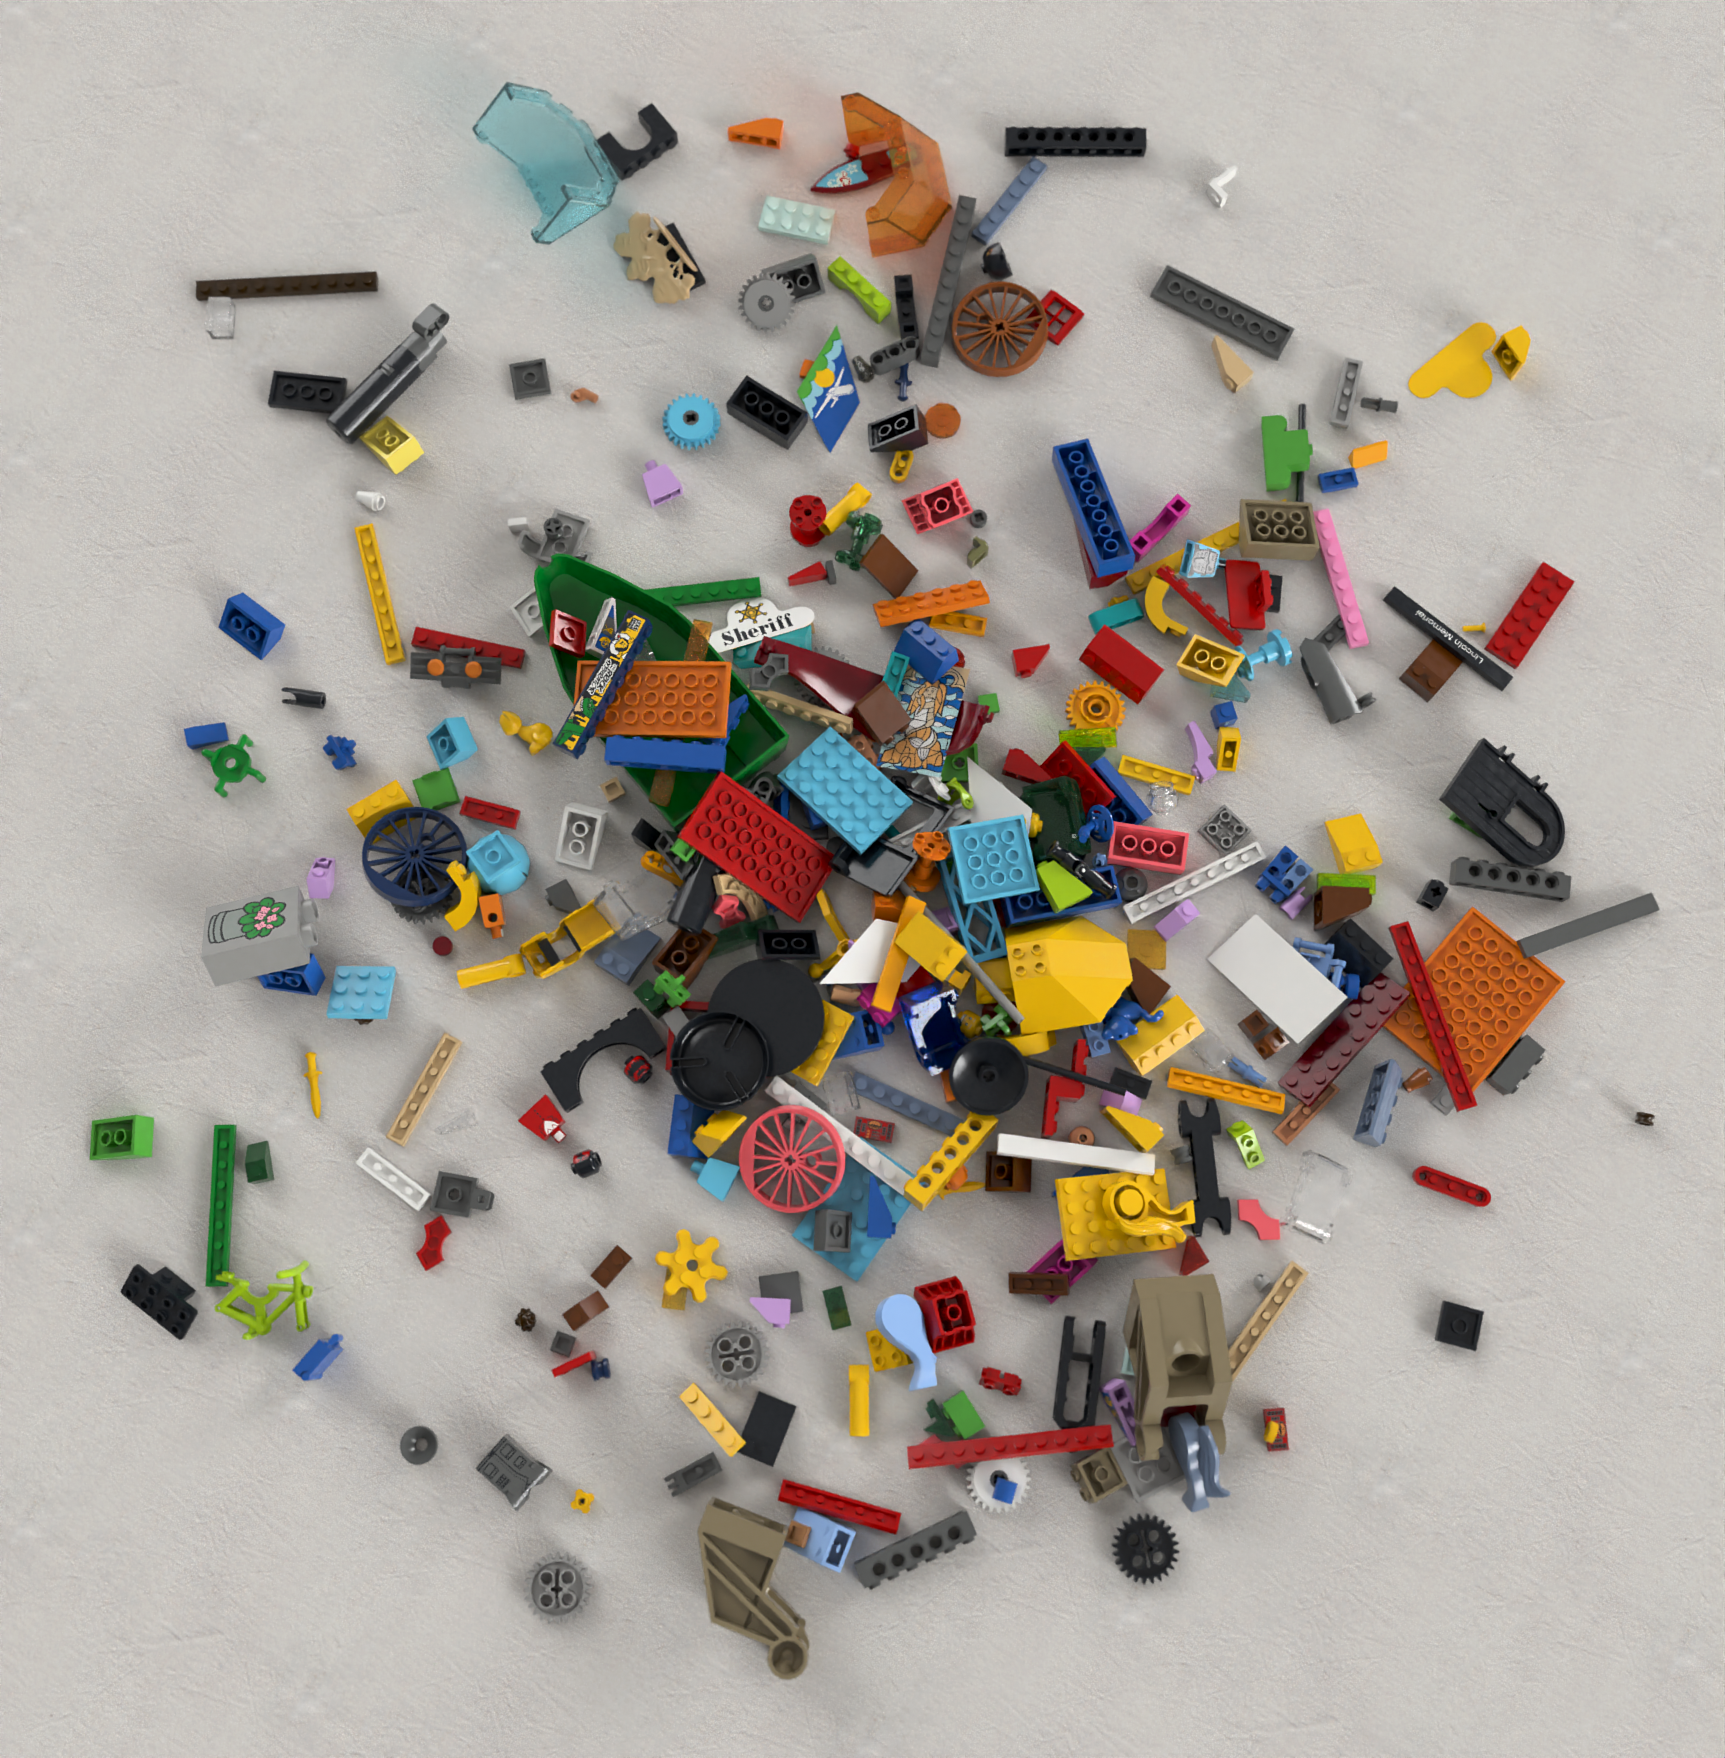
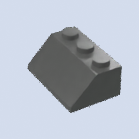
(802, 276)

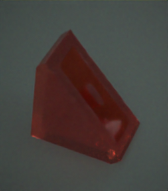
(1192, 1257)

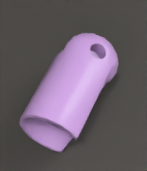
(1295, 903)

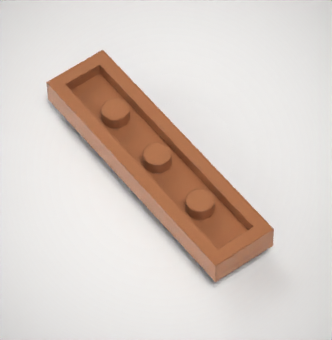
(1302, 1115)

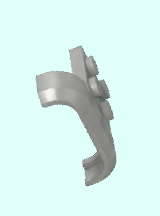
(570, 544)

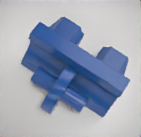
(343, 749)

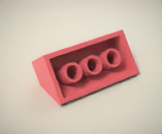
(1148, 848)

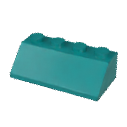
(745, 655)

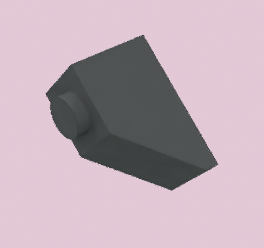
(562, 897)

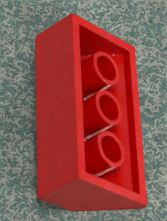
(1121, 664)

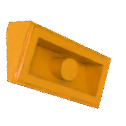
(1368, 454)

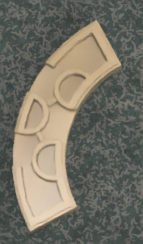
(754, 903)

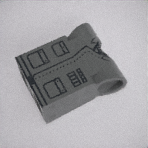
(513, 1470)

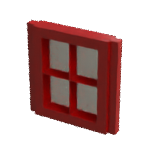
(1061, 316)

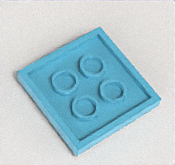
(361, 992)

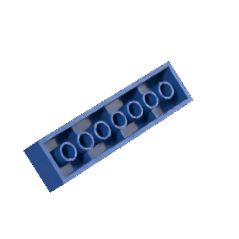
(1093, 508)

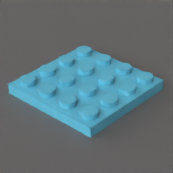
(993, 859)

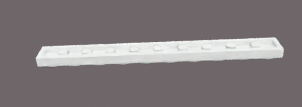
(852, 1144)

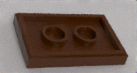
(888, 566)

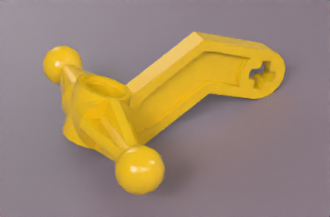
(816, 970)

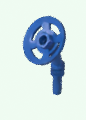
(1097, 824)

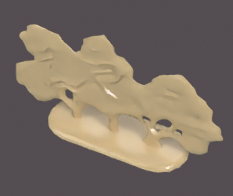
(650, 259)

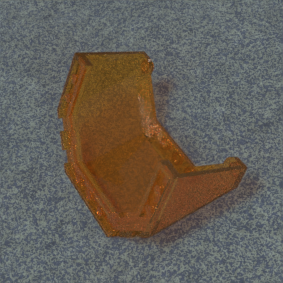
(917, 195)

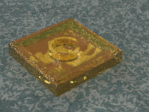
(1147, 948)

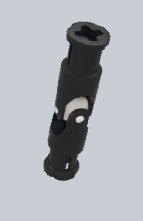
(1090, 877)

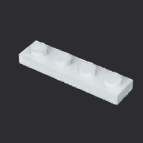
(393, 1178)

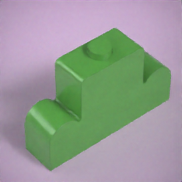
(1283, 452)

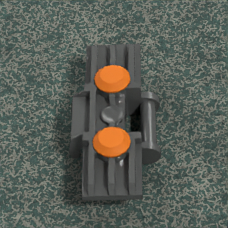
(451, 674)

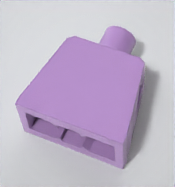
(660, 483)

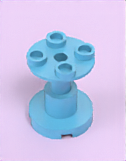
(1275, 649)

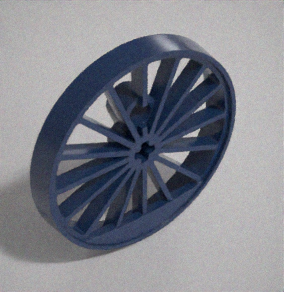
(389, 889)

